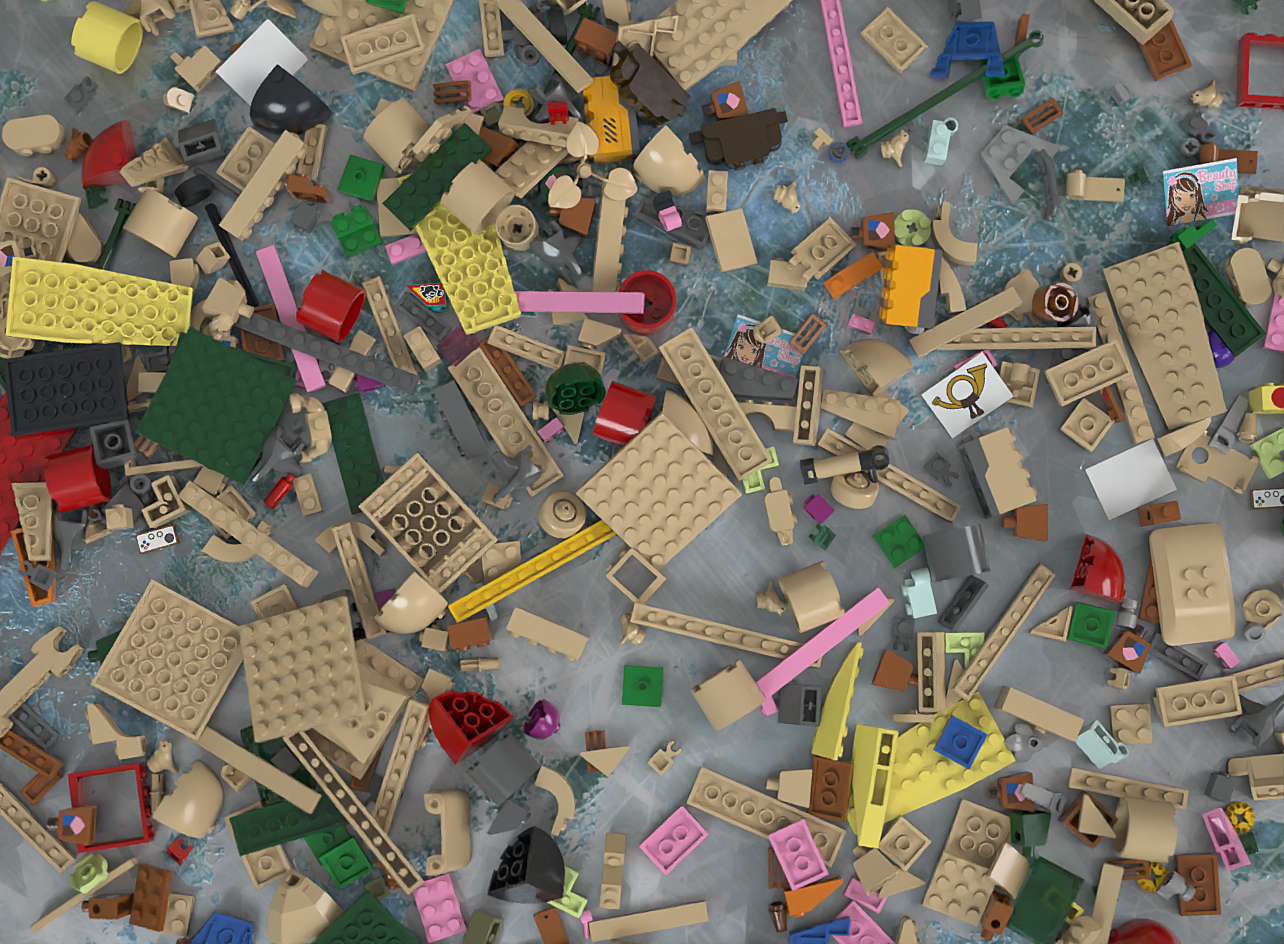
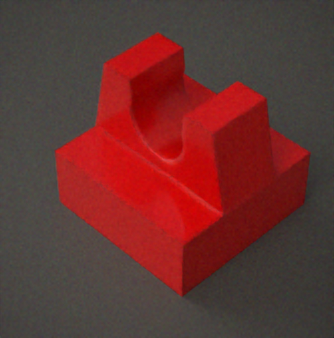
(558, 112)
(177, 853)

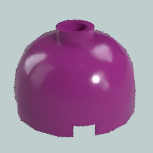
(543, 720)

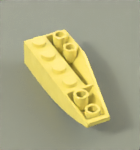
(836, 707)
(871, 779)

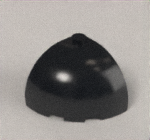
(286, 105)
(529, 870)

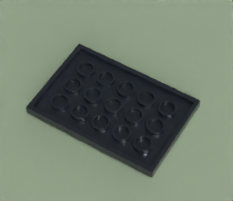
(66, 389)

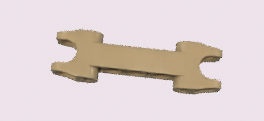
(47, 661)

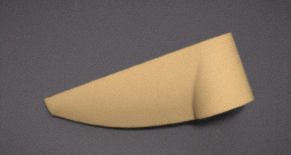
(1183, 437)

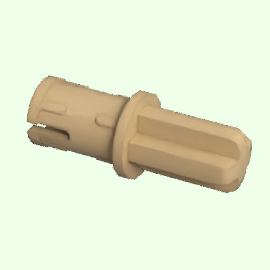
(479, 664)
(157, 782)

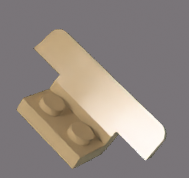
(1264, 772)

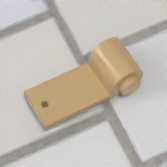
(1093, 188)

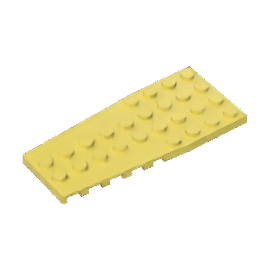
(469, 269)
(94, 305)
(926, 775)

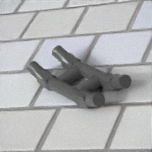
(1046, 167)

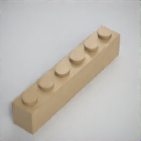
(264, 185)
(608, 244)

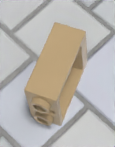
(613, 568)

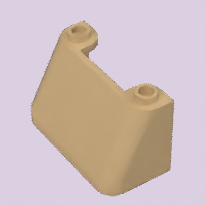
(1259, 214)
(455, 829)

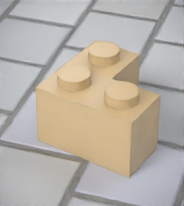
(169, 504)

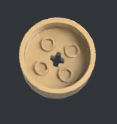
(396, 133)
(477, 197)
(160, 222)
(811, 596)
(728, 695)
(1144, 829)

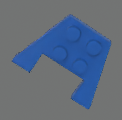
(971, 41)
(224, 930)
(820, 933)

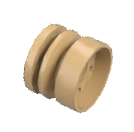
(509, 220)

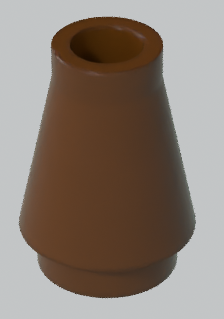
(778, 914)

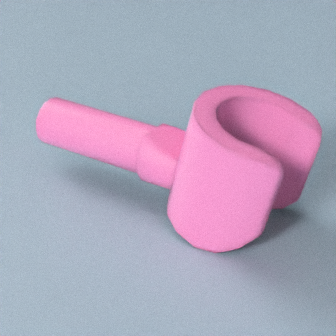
(586, 916)

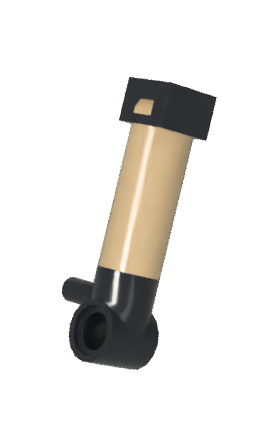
(845, 464)

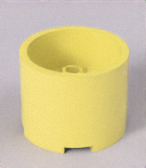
(107, 37)

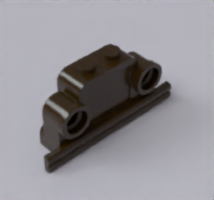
(647, 85)
(741, 139)

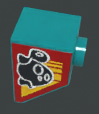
(430, 295)

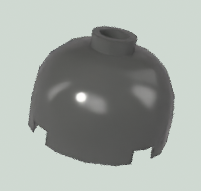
(1084, 317)

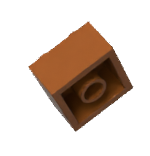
(595, 42)
(470, 633)
(1071, 816)

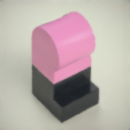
(667, 211)

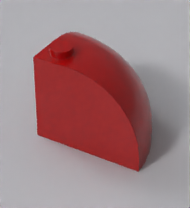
(108, 155)
(1099, 571)
(466, 722)
(1142, 932)

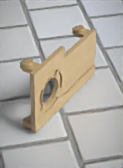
(1230, 469)

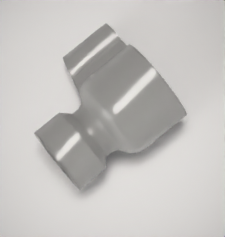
(1126, 617)
(1175, 884)

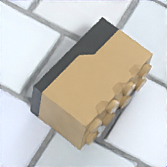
(996, 472)

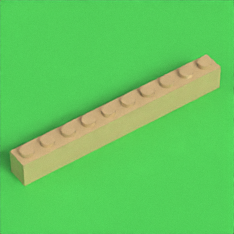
(353, 811)

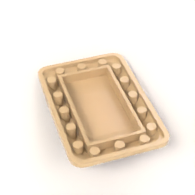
(1192, 584)

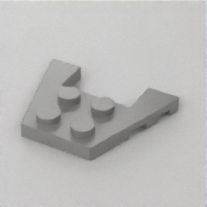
(1007, 153)

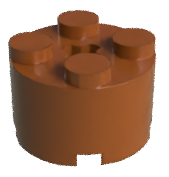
(1054, 303)

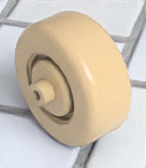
(854, 490)
(562, 514)

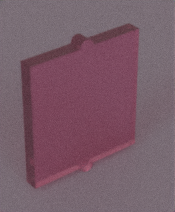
(457, 345)

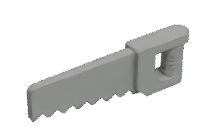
(1229, 425)
(1045, 798)

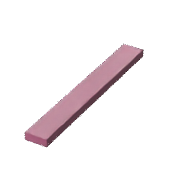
(841, 63)
(580, 302)
(287, 311)
(822, 642)

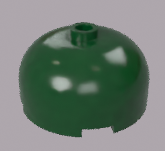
(574, 386)

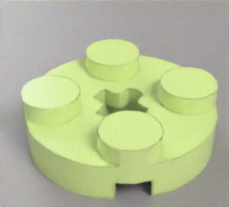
(921, 223)
(97, 869)

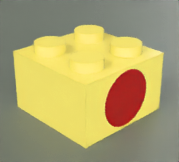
(1267, 399)

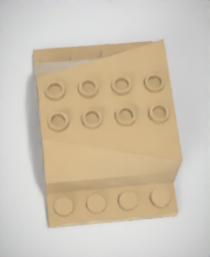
(428, 523)
(386, 694)

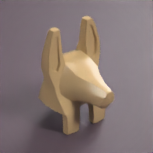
(150, 12)

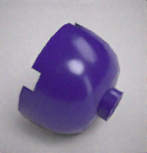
(1220, 352)

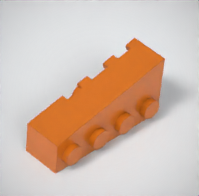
(37, 595)

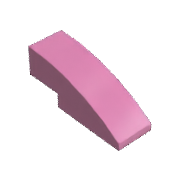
(1225, 839)

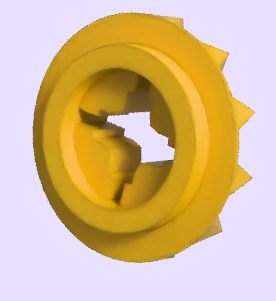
(516, 96)
(1248, 815)
(1147, 884)

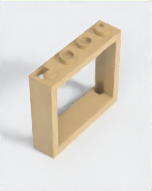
(130, 467)

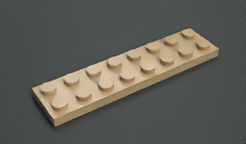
(715, 404)
(503, 416)
(759, 812)

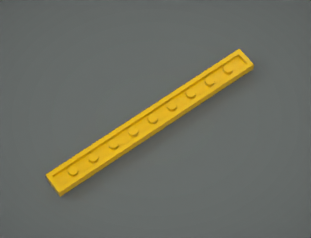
(530, 571)

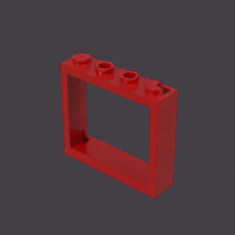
(1244, 99)
(78, 799)

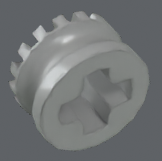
(1185, 151)

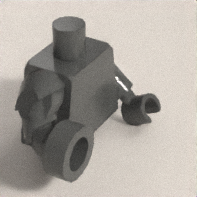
(523, 48)
(131, 499)

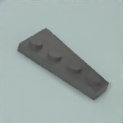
(693, 228)

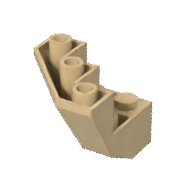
(299, 911)

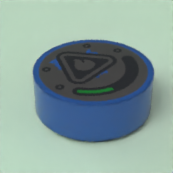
(838, 152)

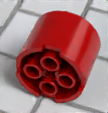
(661, 298)
(331, 306)
(623, 414)
(76, 479)

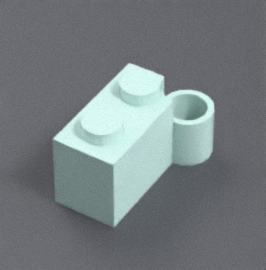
(938, 141)
(919, 594)
(1100, 745)

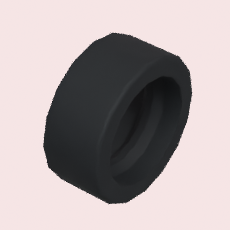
(558, 26)
(193, 190)

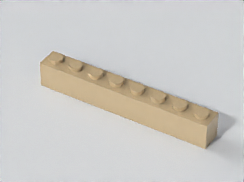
(248, 534)

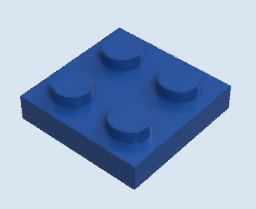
(960, 742)

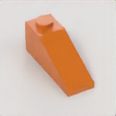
(853, 275)
(809, 895)

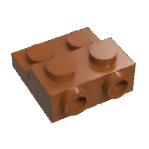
(303, 189)

